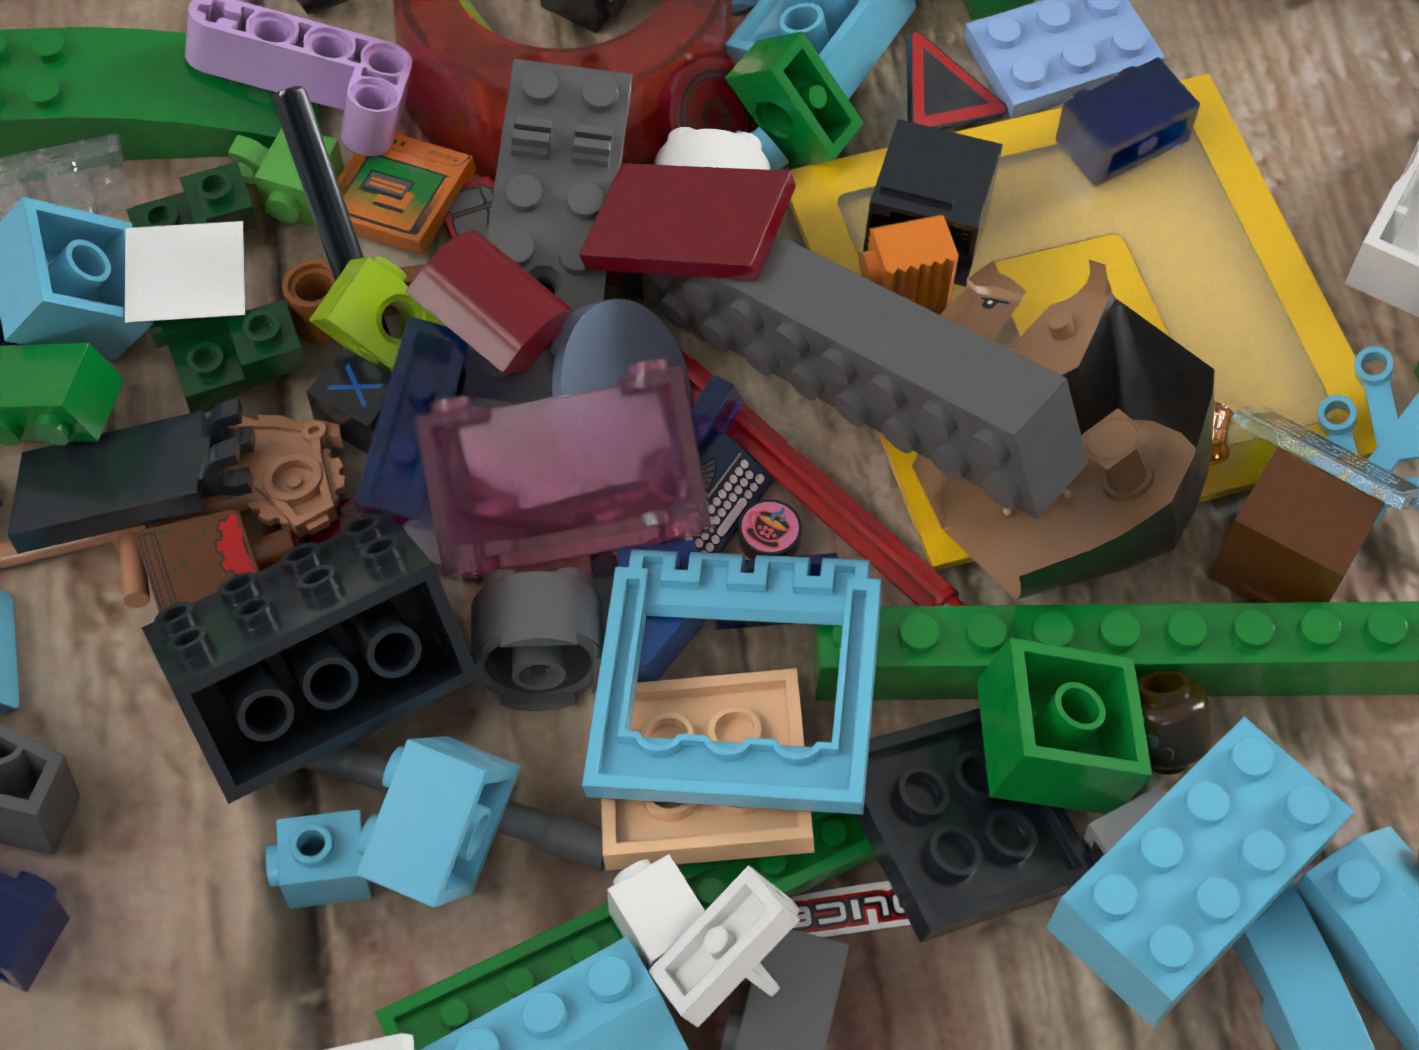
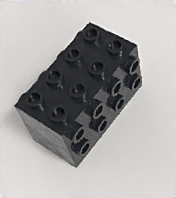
(311, 652)

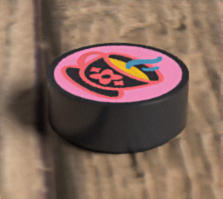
(769, 529)

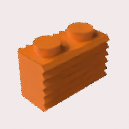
(913, 261)

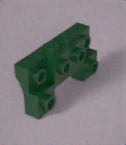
(225, 353)

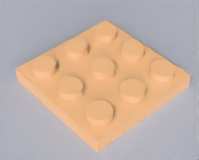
(727, 711)

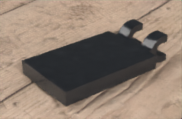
(129, 477)

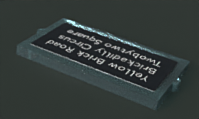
(1329, 456)

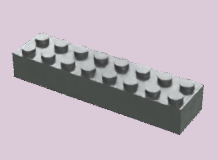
(894, 368)

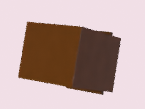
(1294, 534)

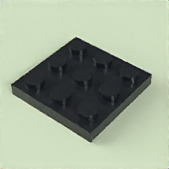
(950, 844)

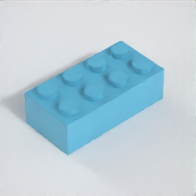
(1197, 870)

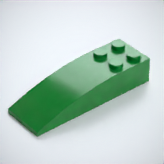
(125, 82)

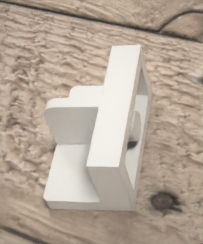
(726, 947)

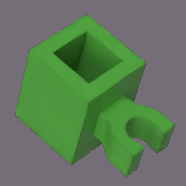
(277, 176)

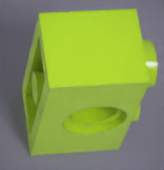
(355, 308)

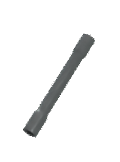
(552, 832)

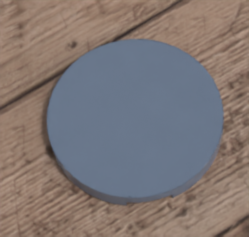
(606, 339)

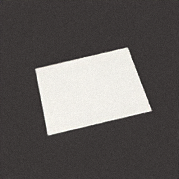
(184, 271)

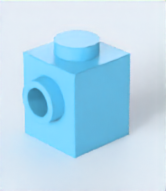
(318, 859)

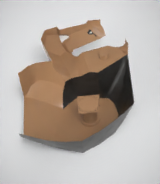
(1143, 428)

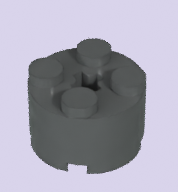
(537, 637)

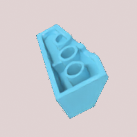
(1369, 919)

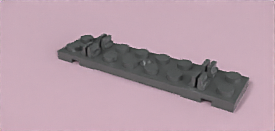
(550, 181)

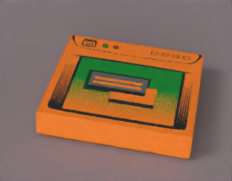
(404, 191)

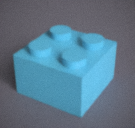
(64, 278)
(436, 819)

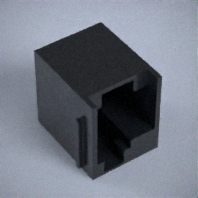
(934, 175)

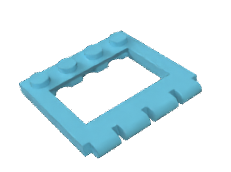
(758, 770)

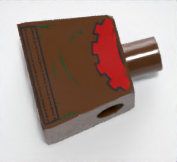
(200, 553)

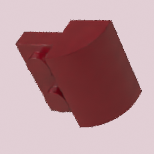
(490, 302)

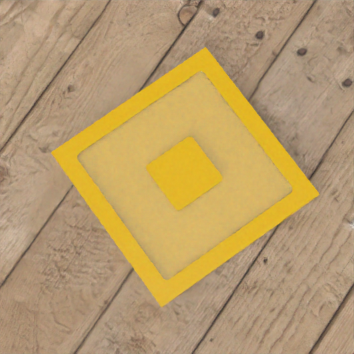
(1182, 245)

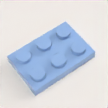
(1057, 48)

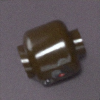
(1174, 720)

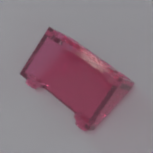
(564, 474)

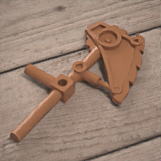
(292, 486)

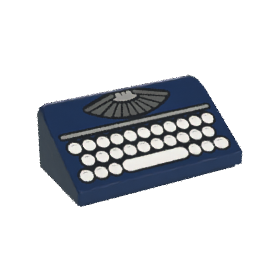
(732, 485)

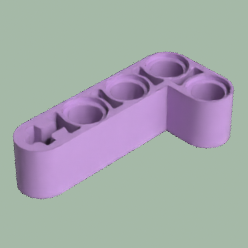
(285, 51)

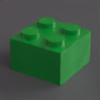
(1062, 727)

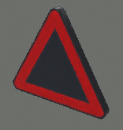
(942, 91)

